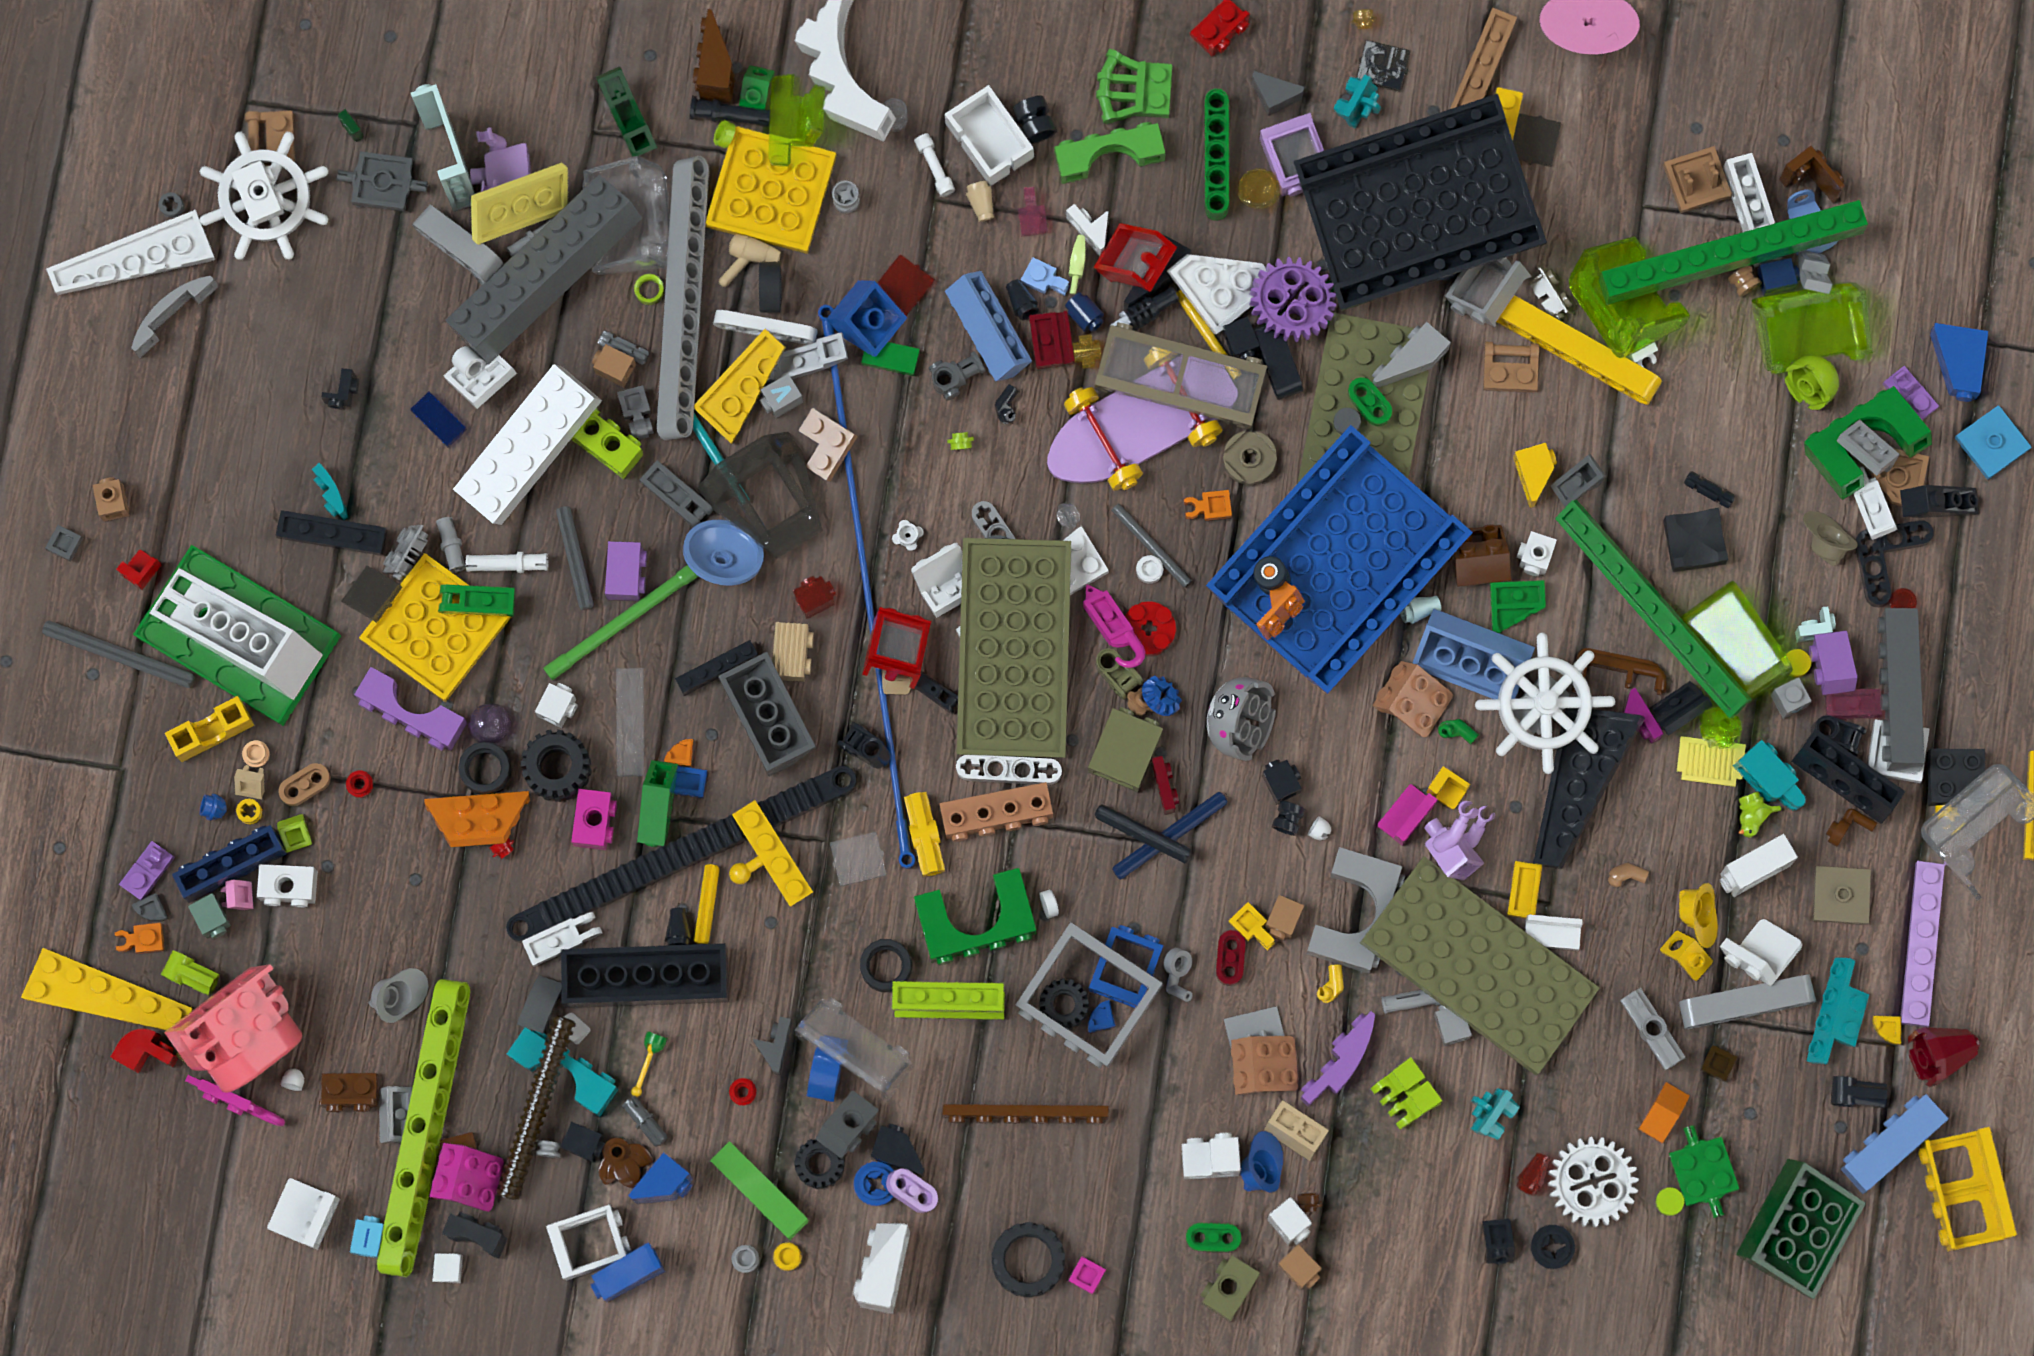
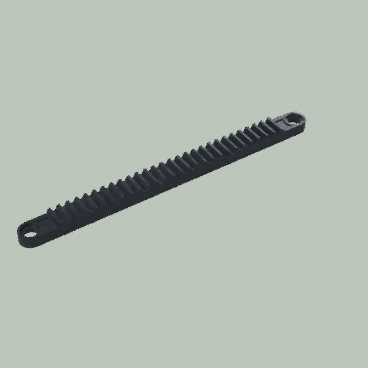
(677, 855)

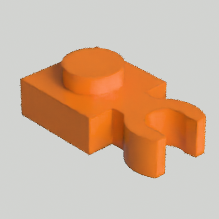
(1214, 506)
(146, 939)

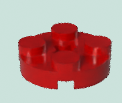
(1160, 618)

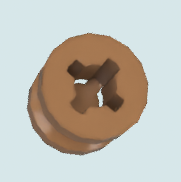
(1744, 280)

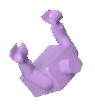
(501, 163)
(1453, 847)

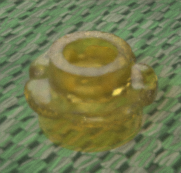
(1363, 18)

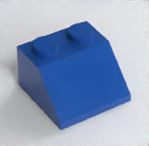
(867, 317)
(662, 1182)

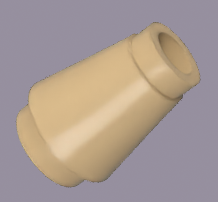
(980, 198)

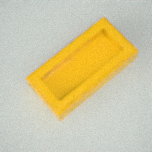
(1524, 889)

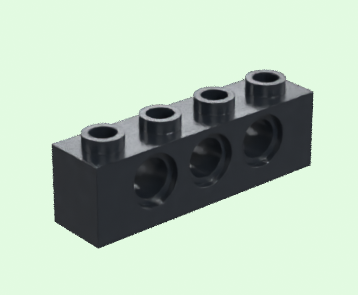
(1848, 776)

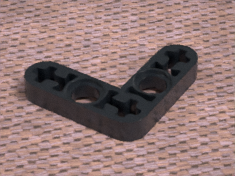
(1882, 546)

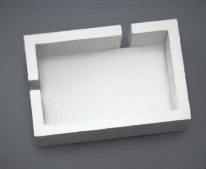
(989, 135)

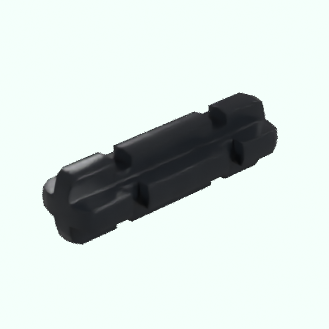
(1709, 489)

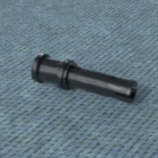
(716, 111)

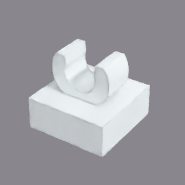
(1645, 352)

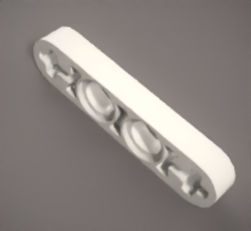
(755, 325)
(1008, 774)

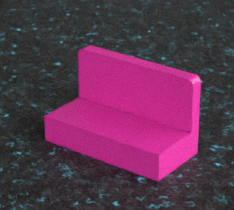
(1406, 814)

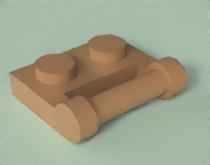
(276, 126)
(1510, 376)

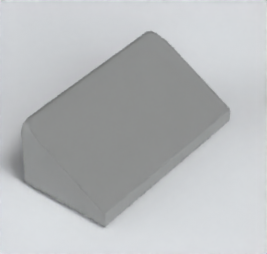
(393, 1112)

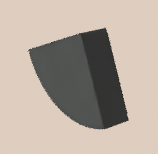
(151, 908)

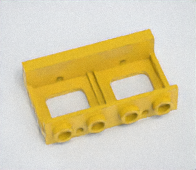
(1984, 1186)

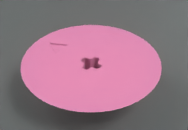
(1566, 26)

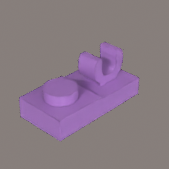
(1912, 392)
(147, 871)

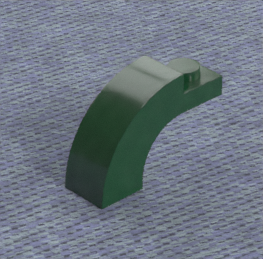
(626, 112)

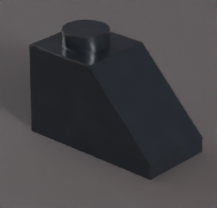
(896, 1150)

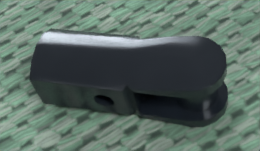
(934, 690)

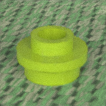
(960, 441)

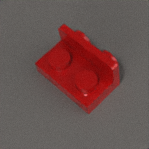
(1220, 26)

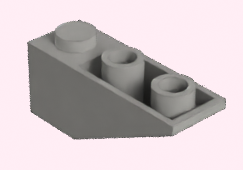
(1418, 355)

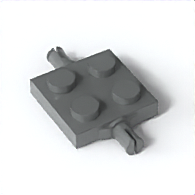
(382, 181)

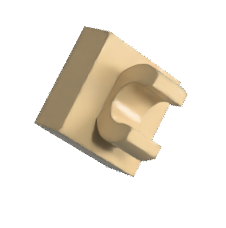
(249, 783)

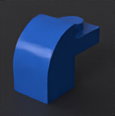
(823, 1077)

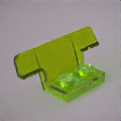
(793, 118)

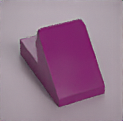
(1649, 727)

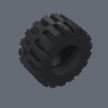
(548, 744)

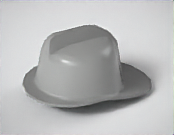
(399, 994)

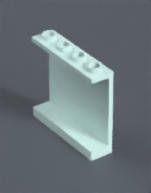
(456, 177)

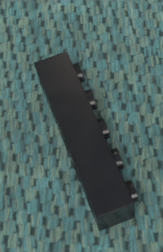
(712, 669)

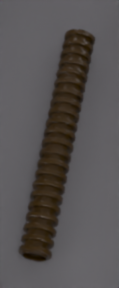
(536, 1107)

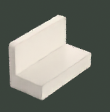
(1555, 931)

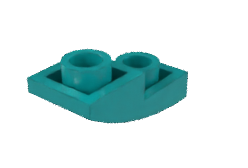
(334, 501)

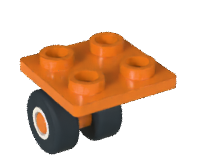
(1285, 599)

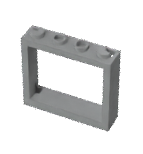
(1073, 1041)

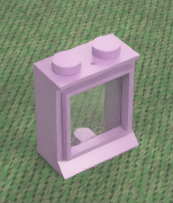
(1288, 143)

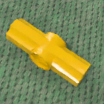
(924, 834)

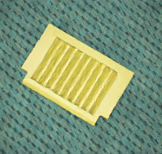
(1708, 764)

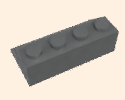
(767, 713)

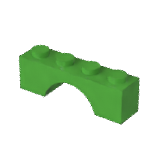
(1141, 144)

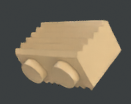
(791, 649)

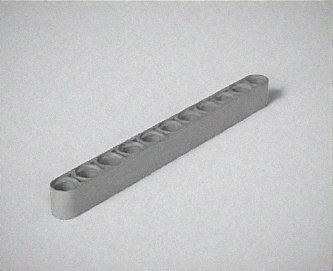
(682, 298)

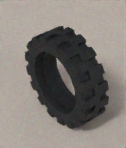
(1019, 1231)

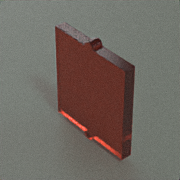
(905, 283)

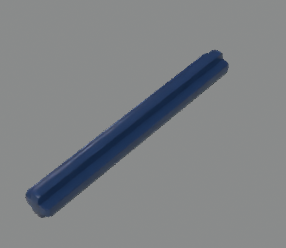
(1173, 832)

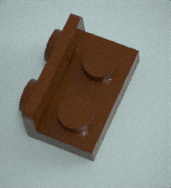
(349, 1090)

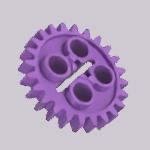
(1273, 284)

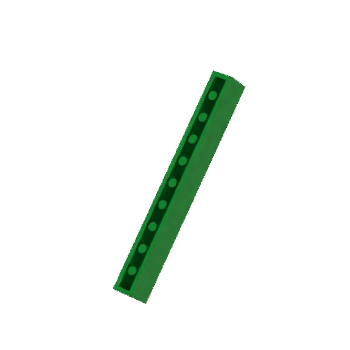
(1733, 252)

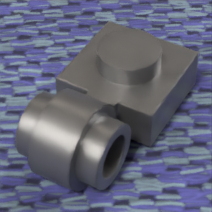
(634, 405)

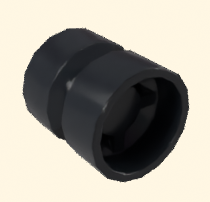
(1033, 115)

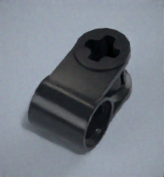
(1841, 732)
(862, 743)

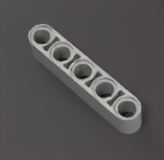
(1747, 1002)

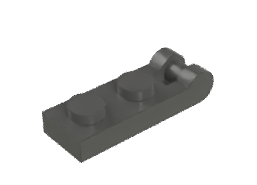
(675, 493)

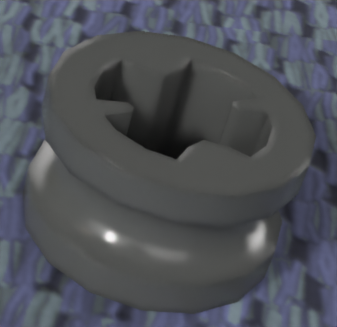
(176, 212)

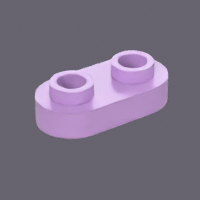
(910, 1190)

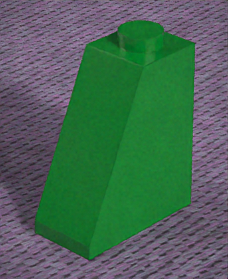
(657, 803)

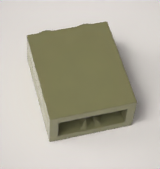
(1125, 749)

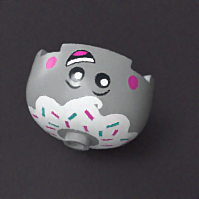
(1227, 714)

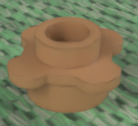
(1137, 703)

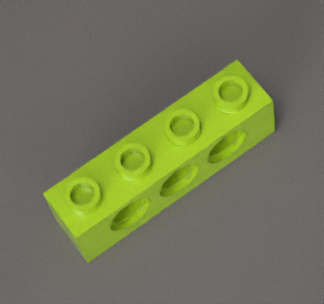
(619, 461)

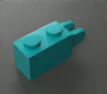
(1770, 776)

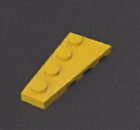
(738, 388)

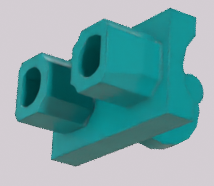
(1361, 103)
(1488, 1111)

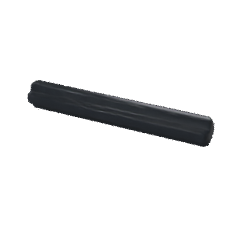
(1143, 833)

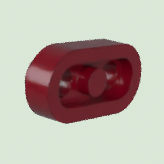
(1230, 958)

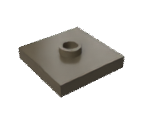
(1841, 895)

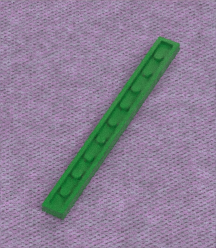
(1653, 609)

